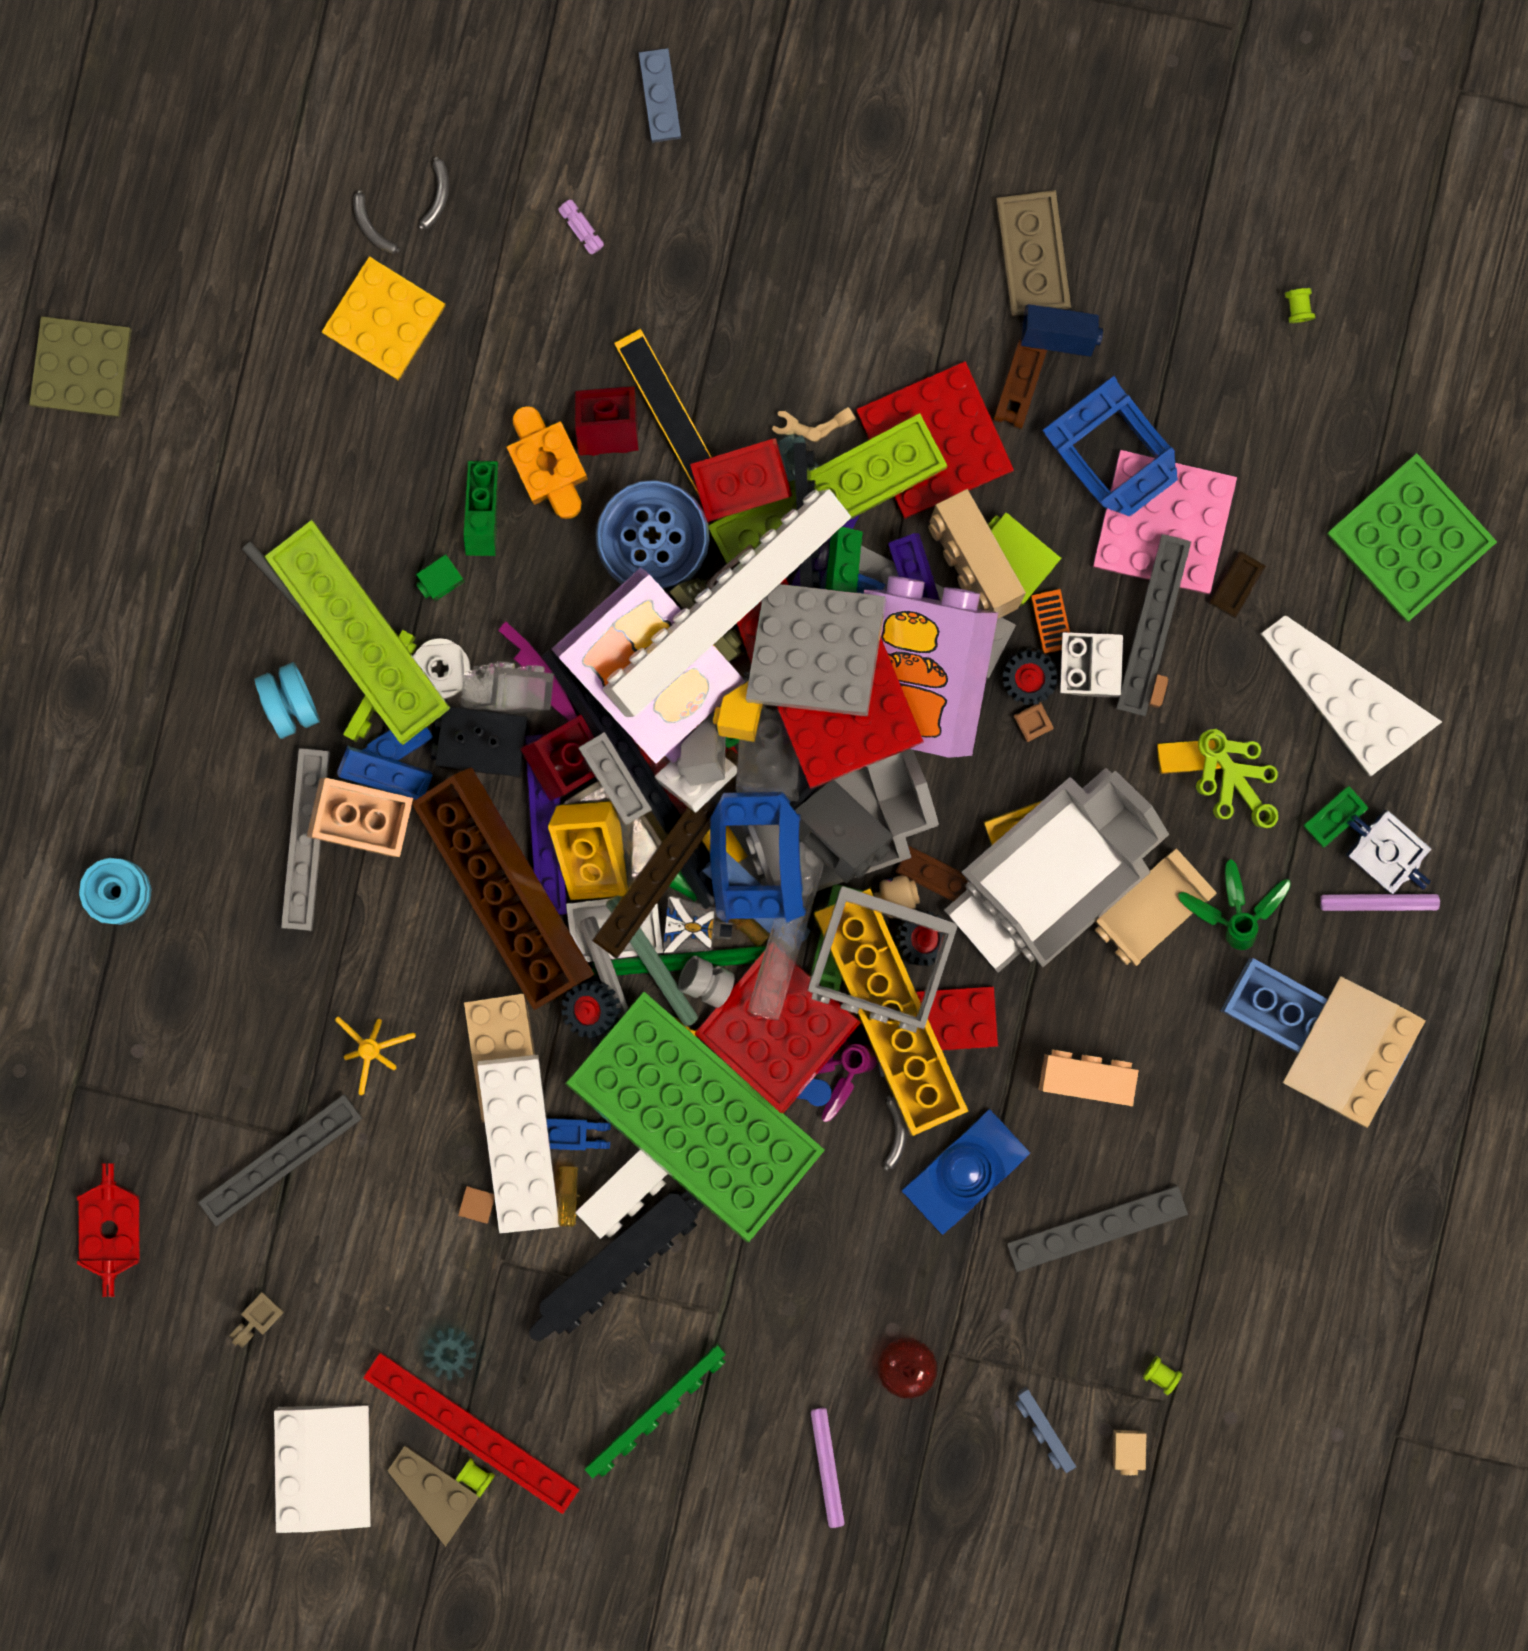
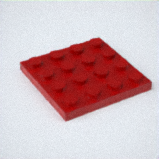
(959, 428)
(843, 743)
(780, 1054)

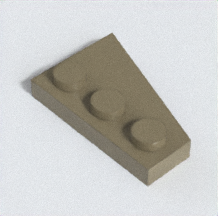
(433, 1492)

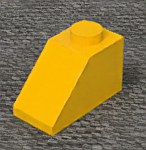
(736, 716)

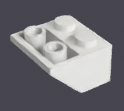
(1091, 664)

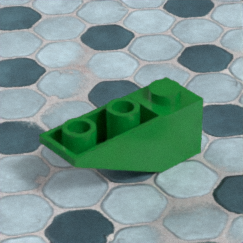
(481, 508)

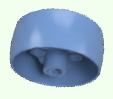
(654, 498)

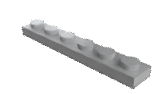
(303, 851)

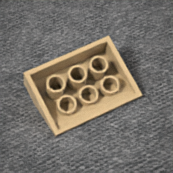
(1354, 1052)

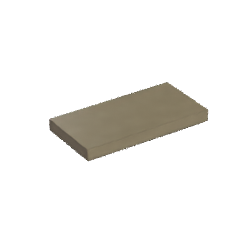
(1033, 251)

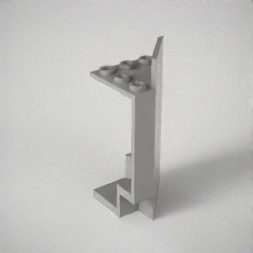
(889, 790)
(1057, 870)

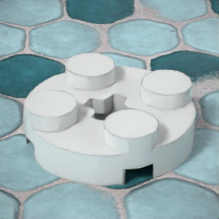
(451, 656)

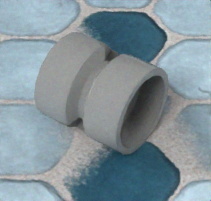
(704, 980)

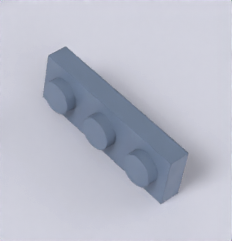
(660, 95)
(1044, 1431)

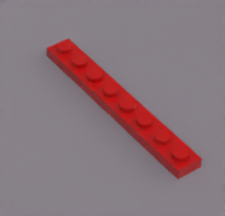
(471, 1433)

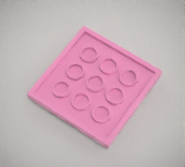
(1188, 509)

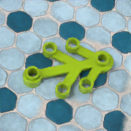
(1234, 775)

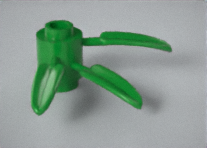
(1240, 921)

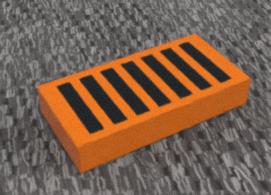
(1050, 619)

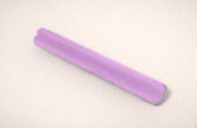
(1380, 902)
(827, 1467)

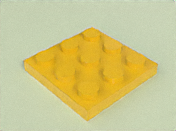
(383, 318)

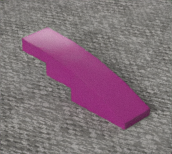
(529, 656)

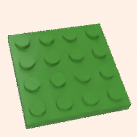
(1411, 538)

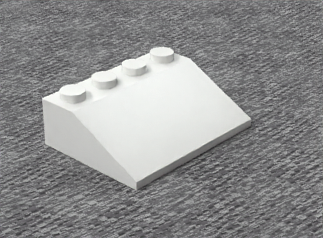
(322, 1468)

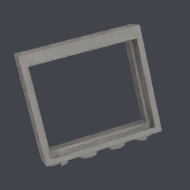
(897, 911)

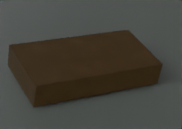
(1237, 584)

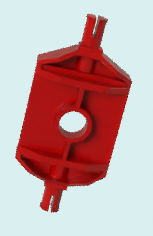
(96, 1251)

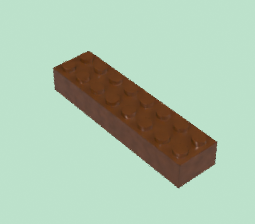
(502, 888)

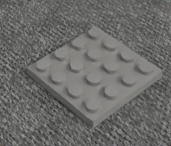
(816, 649)

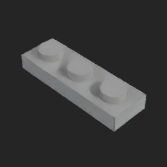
(615, 779)

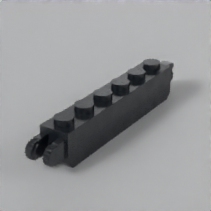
(615, 1263)

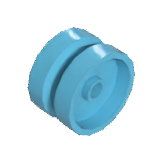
(288, 700)
(97, 891)

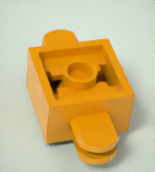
(547, 462)

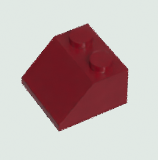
(606, 421)
(557, 758)

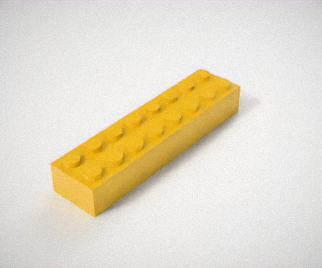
(908, 1059)

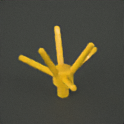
(370, 1049)

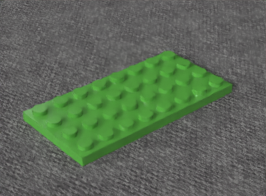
(695, 1117)

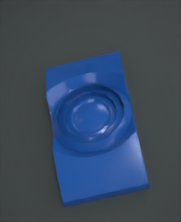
(966, 1172)

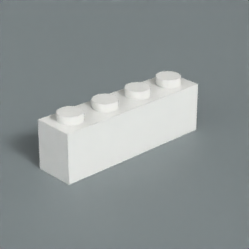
(622, 1195)

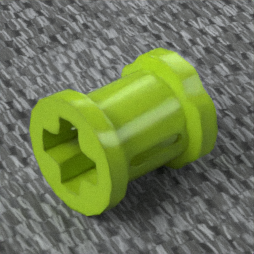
(1300, 305)
(1162, 1375)
(475, 1477)

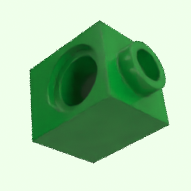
(439, 579)

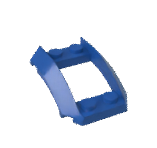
(1089, 414)
(757, 901)

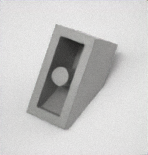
(703, 754)

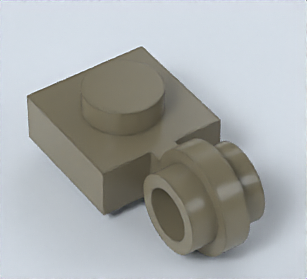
(261, 1314)

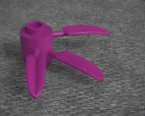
(853, 1064)

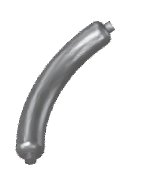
(441, 195)
(367, 228)
(900, 1135)

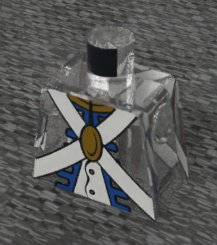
(692, 927)

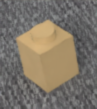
(1129, 1451)

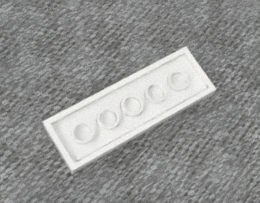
(518, 1143)

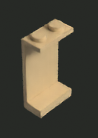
(1152, 908)

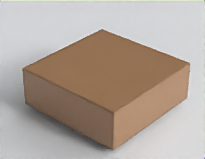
(1158, 691)
(1033, 722)
(477, 1204)

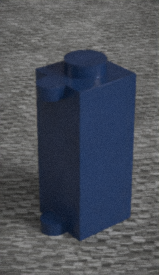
(1060, 330)

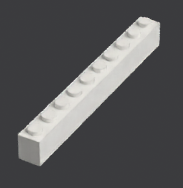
(726, 602)

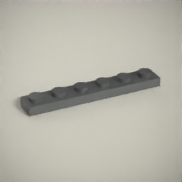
(1153, 624)
(280, 1160)
(1097, 1228)

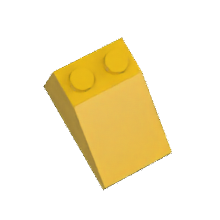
(589, 849)

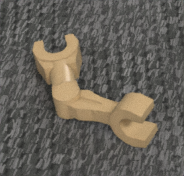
(810, 433)

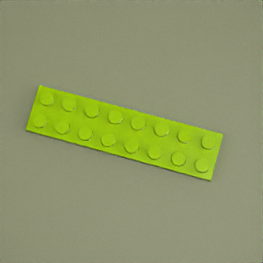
(856, 478)
(357, 632)

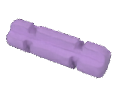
(581, 226)

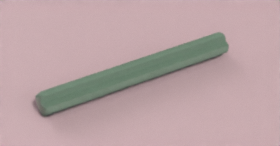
(659, 972)

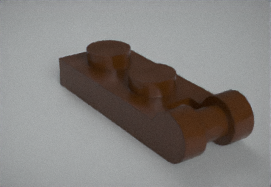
(1020, 384)

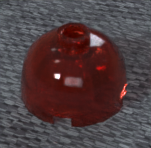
(907, 1353)

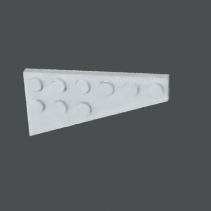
(1359, 707)

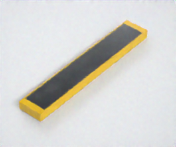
(663, 401)

